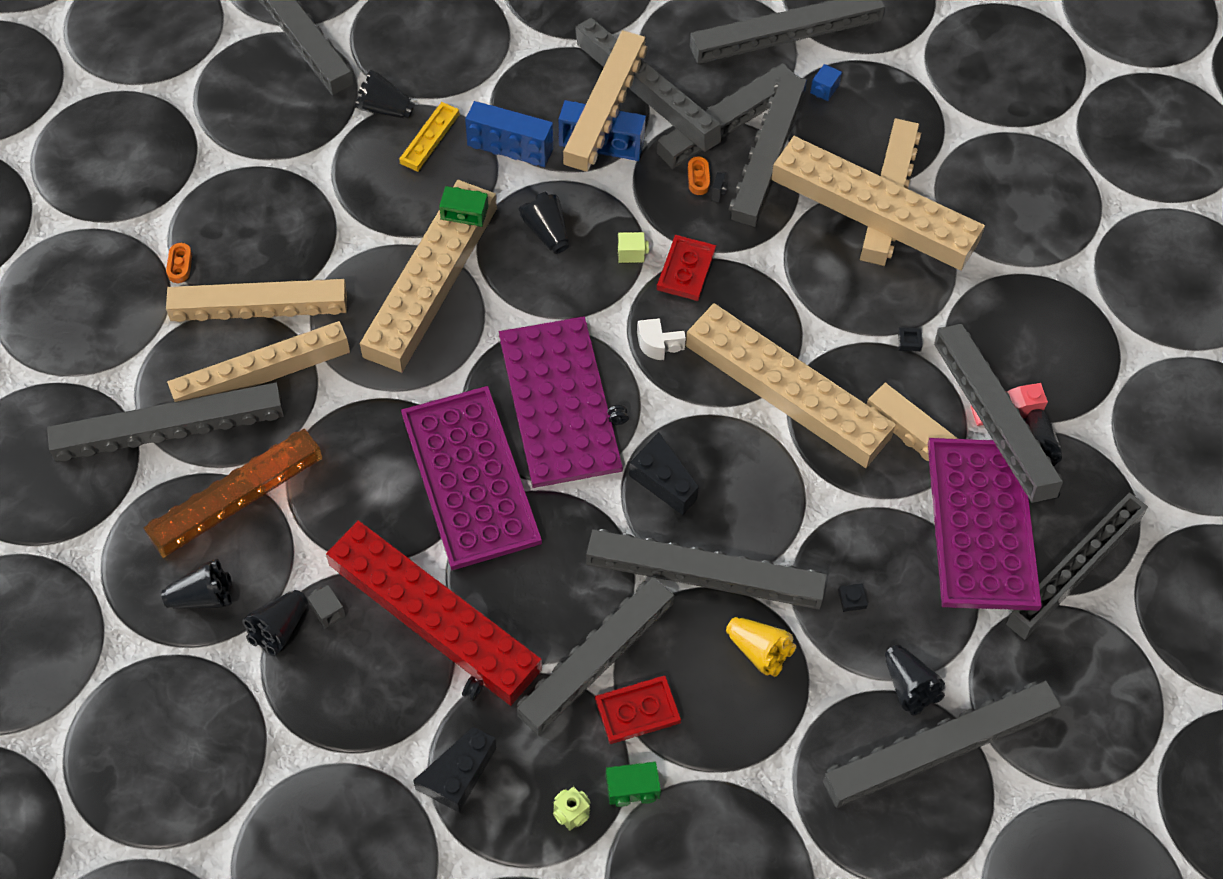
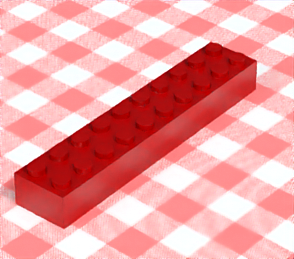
(434, 612)

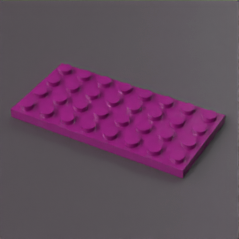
(559, 402)
(470, 478)
(981, 528)

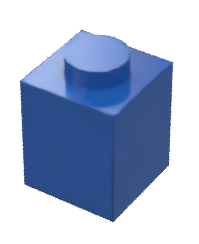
(826, 82)

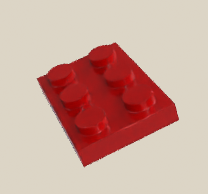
(686, 267)
(637, 709)

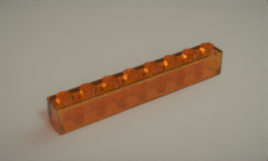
(232, 492)

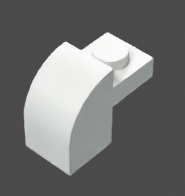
(656, 343)

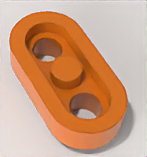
(700, 177)
(179, 264)

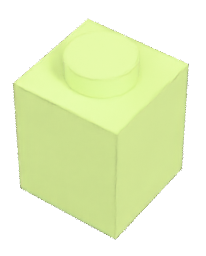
(632, 247)

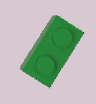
(463, 206)
(633, 784)

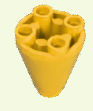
(762, 644)

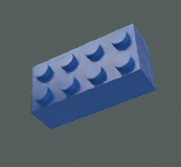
(509, 133)
(623, 140)

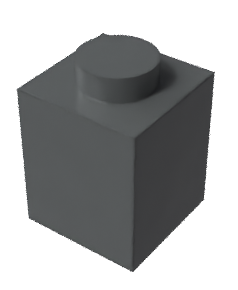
(326, 606)

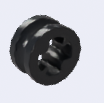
(618, 415)
(472, 688)

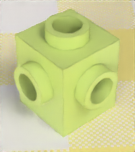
(571, 816)

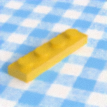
(429, 136)

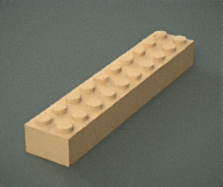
(877, 202)
(422, 288)
(790, 385)

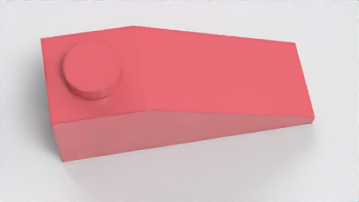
(1025, 399)

